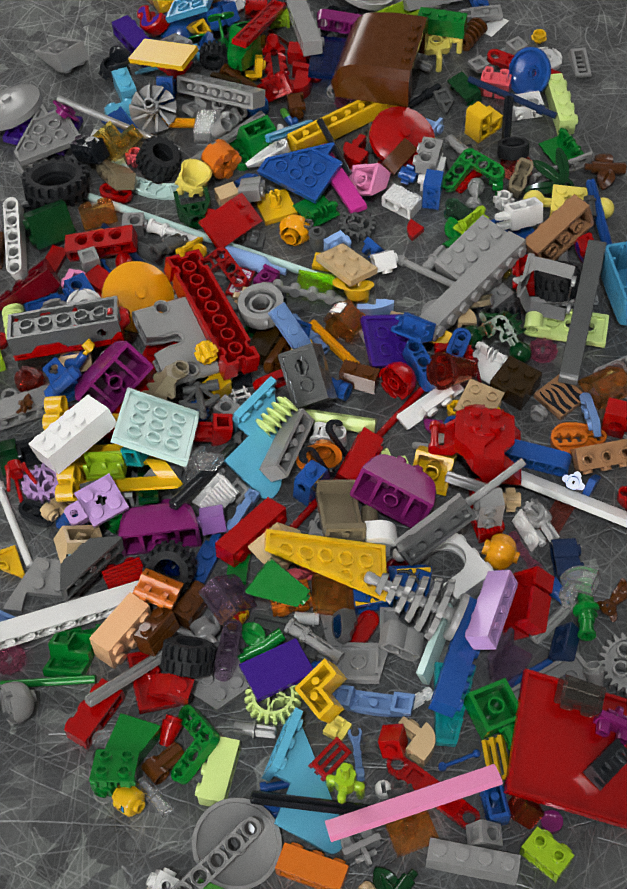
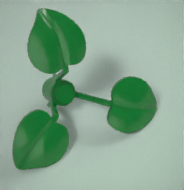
(218, 17)

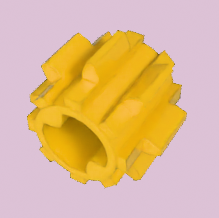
(206, 352)

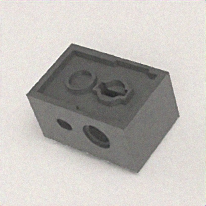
(307, 376)

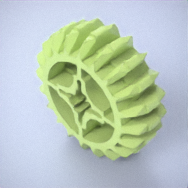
(270, 715)

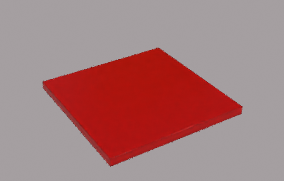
(555, 748)

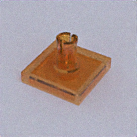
(330, 595)
(411, 833)

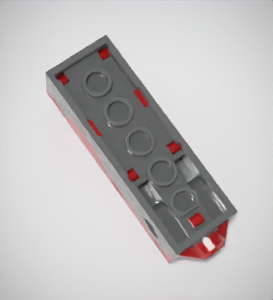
(66, 327)

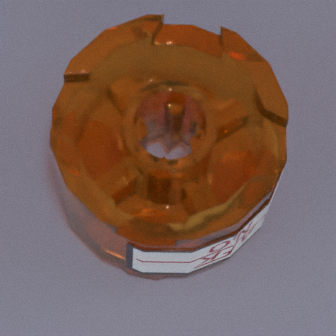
(344, 320)

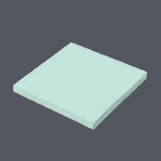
(156, 427)

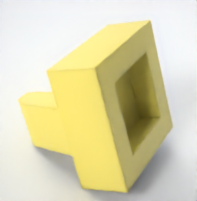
(337, 728)

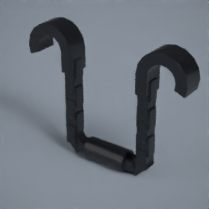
(329, 430)

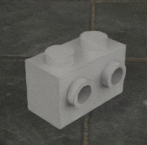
(490, 509)

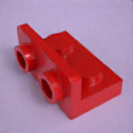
(276, 86)

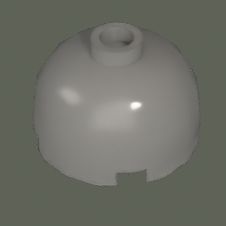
(17, 701)

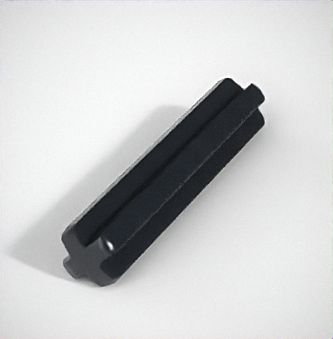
(507, 116)

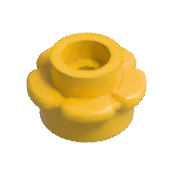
(539, 36)

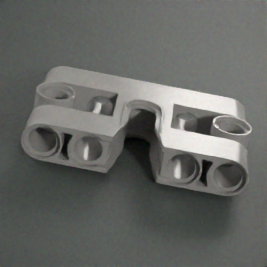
(178, 325)

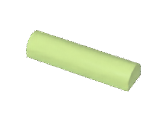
(350, 422)

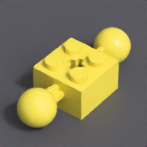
(562, 192)

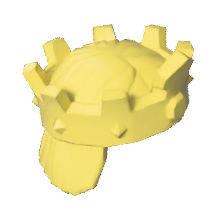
(192, 177)

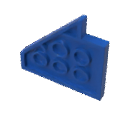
(303, 171)

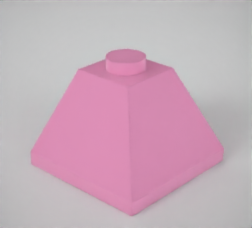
(369, 178)

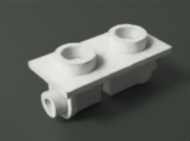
(531, 536)

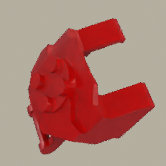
(481, 438)

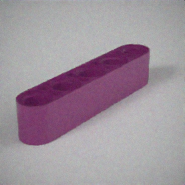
(336, 20)

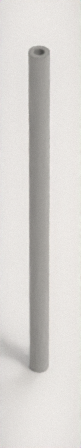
(101, 116)

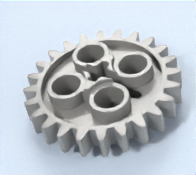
(609, 654)

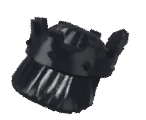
(117, 59)

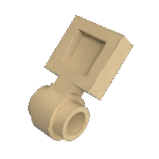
(51, 510)

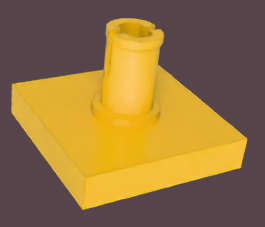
(275, 206)

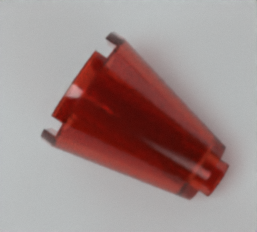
(450, 370)

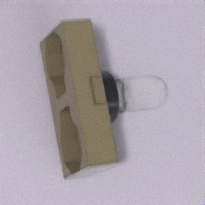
(485, 300)

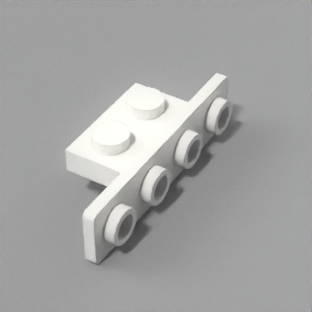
(428, 406)

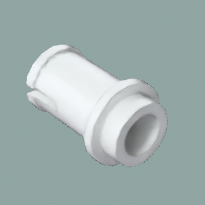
(308, 618)

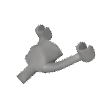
(203, 629)

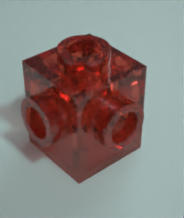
(28, 378)

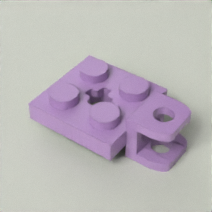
(92, 512)

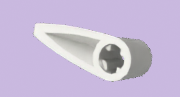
(276, 148)

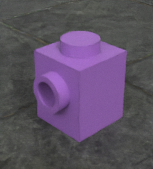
(211, 520)

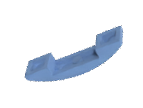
(375, 703)

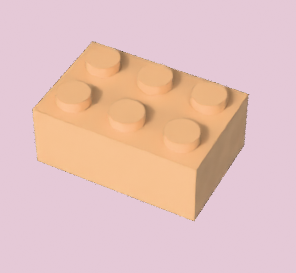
(115, 635)

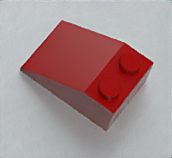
(230, 221)

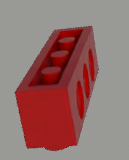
(106, 242)

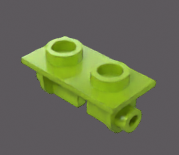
(468, 221)

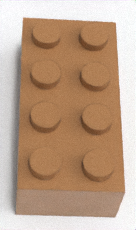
(560, 229)

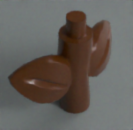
(605, 169)

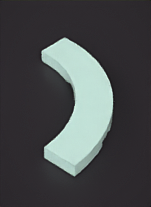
(151, 190)

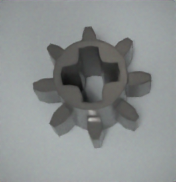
(399, 788)

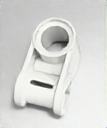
(321, 433)

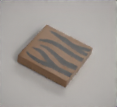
(559, 397)

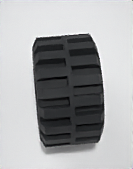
(154, 168)
(555, 287)
(176, 553)
(188, 656)

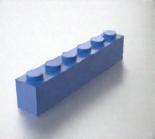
(455, 669)

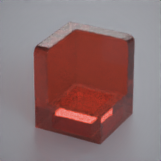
(525, 811)

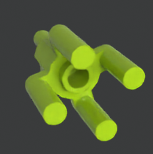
(345, 783)

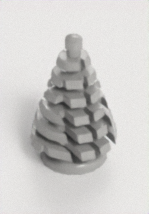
(438, 608)

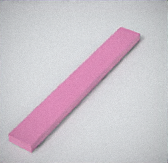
(413, 802)

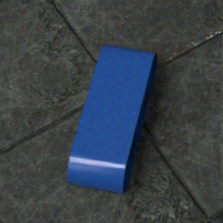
(417, 357)

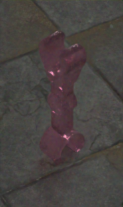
(524, 553)

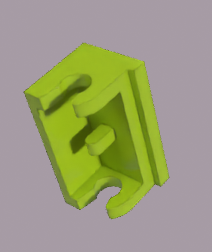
(103, 463)

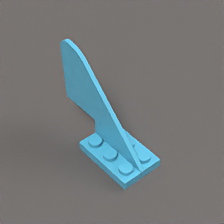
(251, 452)
(290, 763)

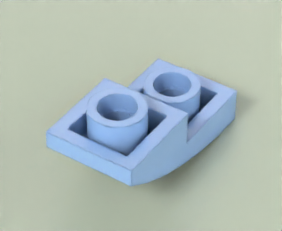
(382, 307)

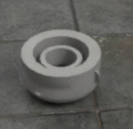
(256, 297)

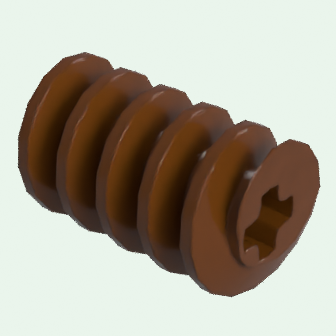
(475, 30)

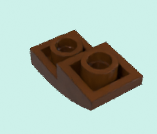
(399, 156)

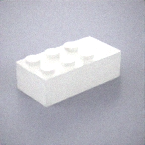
(73, 434)

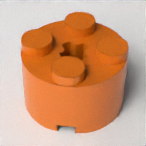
(221, 159)

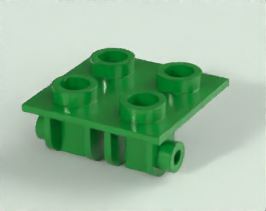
(563, 141)
(320, 212)
(114, 767)

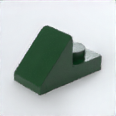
(7, 453)

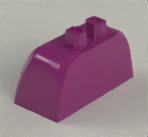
(112, 374)
(395, 489)
(152, 523)

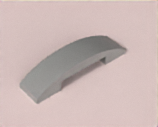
(512, 46)

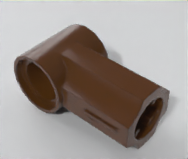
(159, 767)

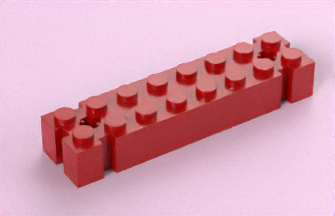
(213, 313)

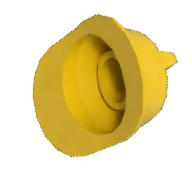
(357, 292)

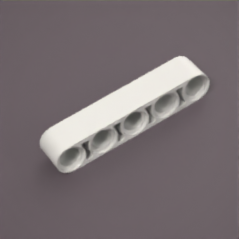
(18, 245)

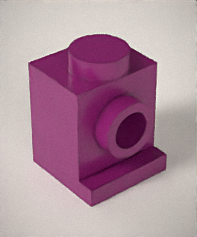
(267, 274)

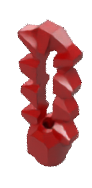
(274, 47)

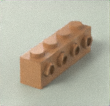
(600, 456)

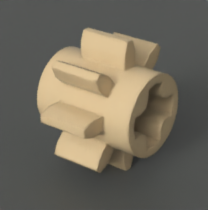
(512, 499)

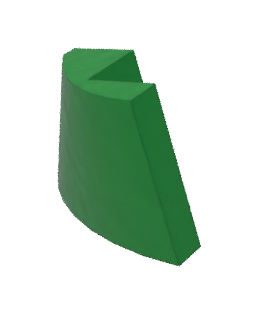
(70, 653)

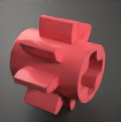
(131, 156)

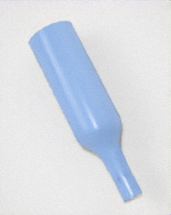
(252, 260)

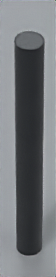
(336, 150)

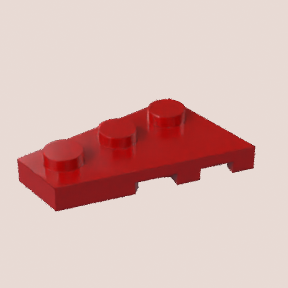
(146, 702)

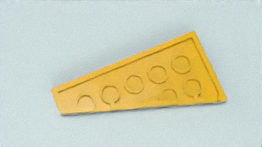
(332, 557)

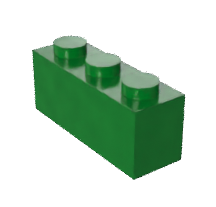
(445, 22)

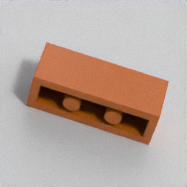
(311, 867)

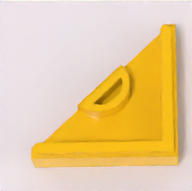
(11, 562)

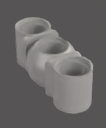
(227, 121)

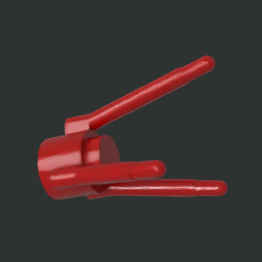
(15, 470)

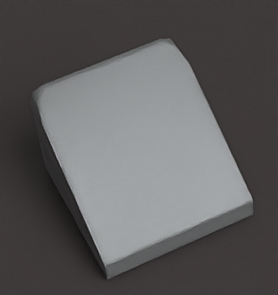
(242, 487)

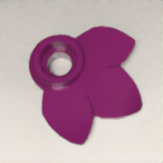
(65, 111)

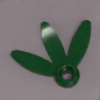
(550, 173)

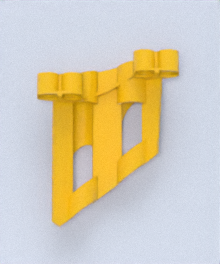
(71, 477)

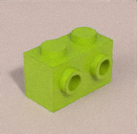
(547, 853)

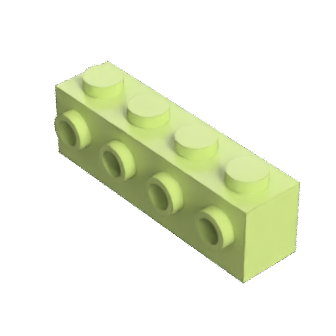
(560, 101)

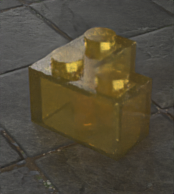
(117, 142)

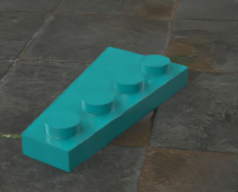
(447, 728)

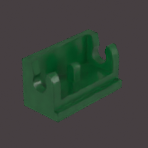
(465, 89)

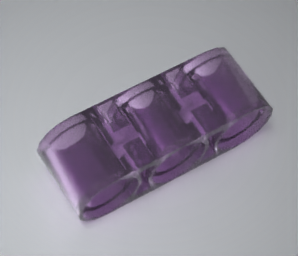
(227, 658)

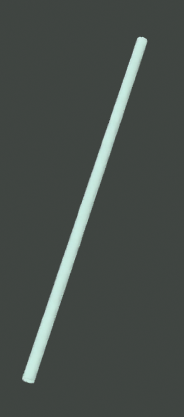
(127, 209)

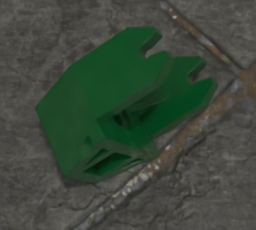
(189, 212)

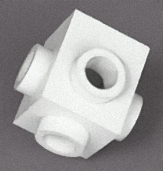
(156, 879)

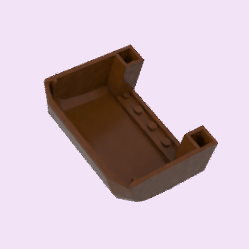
(380, 58)

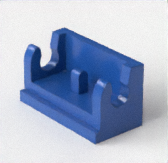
(414, 327)

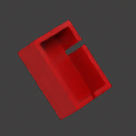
(530, 603)

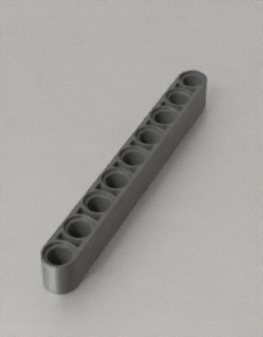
(582, 313)

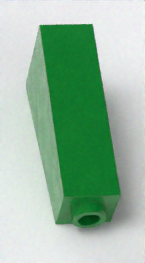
(130, 734)

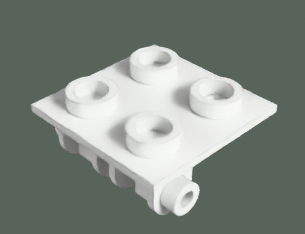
(489, 360)

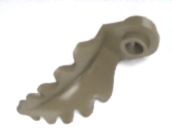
(166, 381)

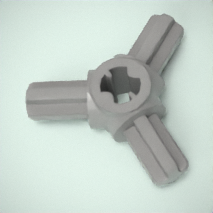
(540, 518)

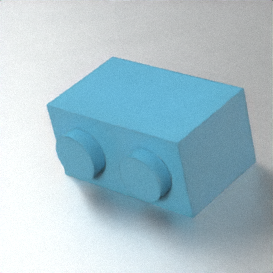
(123, 83)

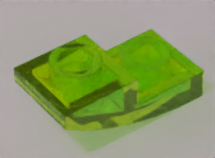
(320, 280)

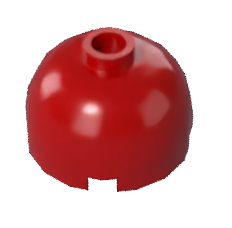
(398, 379)

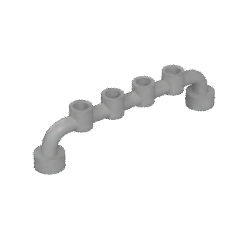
(312, 293)

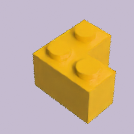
(482, 121)
(317, 690)

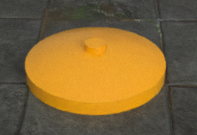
(137, 287)

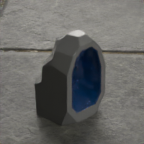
(344, 625)

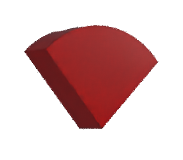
(414, 229)

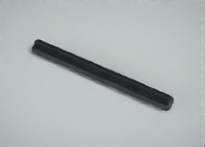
(194, 484)
(303, 803)

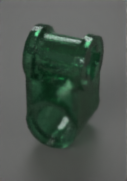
(458, 212)

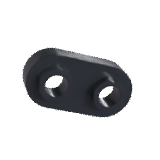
(35, 515)

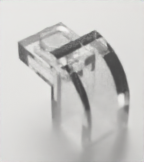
(201, 460)
(578, 579)

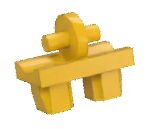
(192, 245)

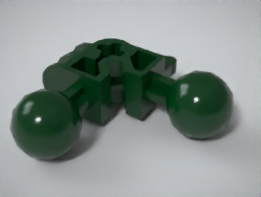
(491, 326)

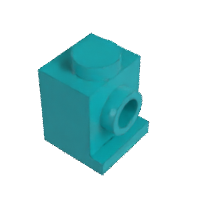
(135, 460)

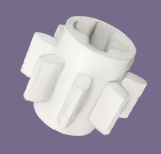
(503, 197)

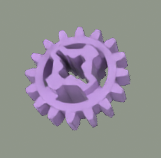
(45, 485)

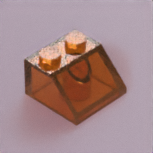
(604, 384)

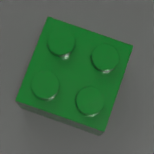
(491, 707)

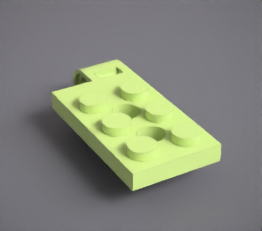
(554, 329)

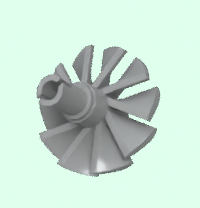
(147, 112)

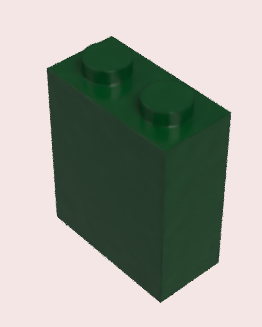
(48, 224)

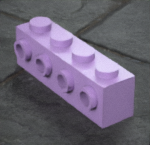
(491, 610)

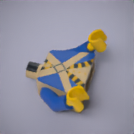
(81, 358)

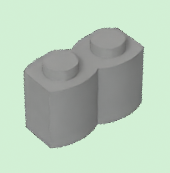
(252, 188)
(401, 640)

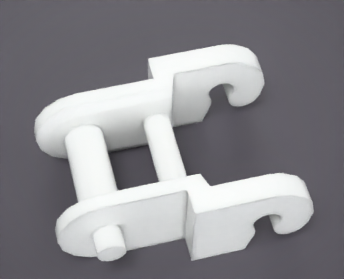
(235, 398)

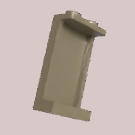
(339, 511)

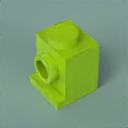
(282, 20)

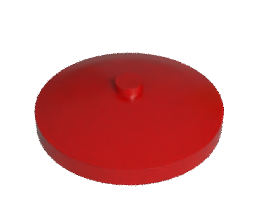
(393, 126)

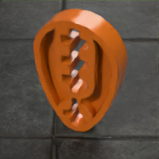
(572, 430)

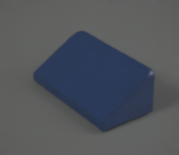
(564, 643)

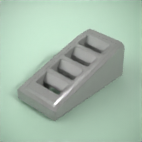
(577, 53)

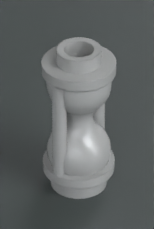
(475, 188)

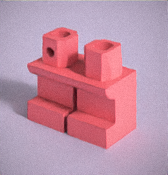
(496, 79)

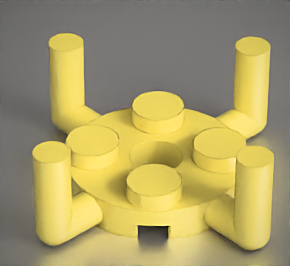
(442, 47)

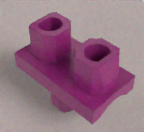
(612, 721)

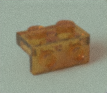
(97, 213)

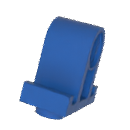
(169, 84)

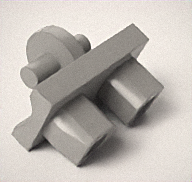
(369, 841)

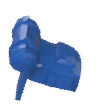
(63, 382)

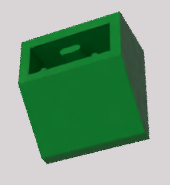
(252, 135)

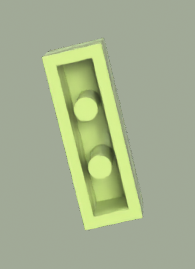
(218, 772)

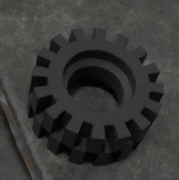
(213, 48)

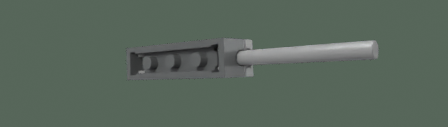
(445, 521)

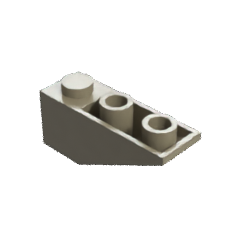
(116, 175)

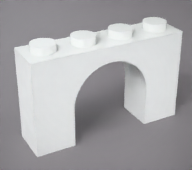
(475, 569)

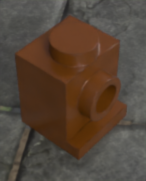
(296, 105)

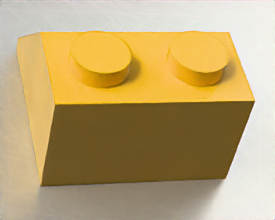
(436, 467)

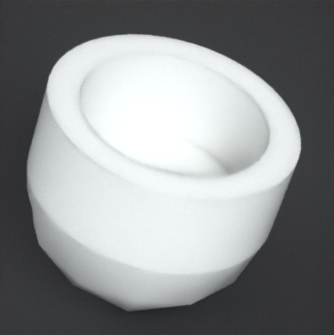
(378, 789)

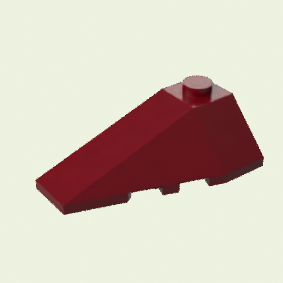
(39, 283)

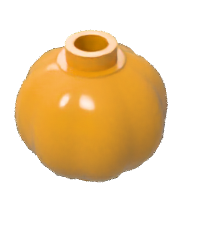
(293, 227)
(500, 551)

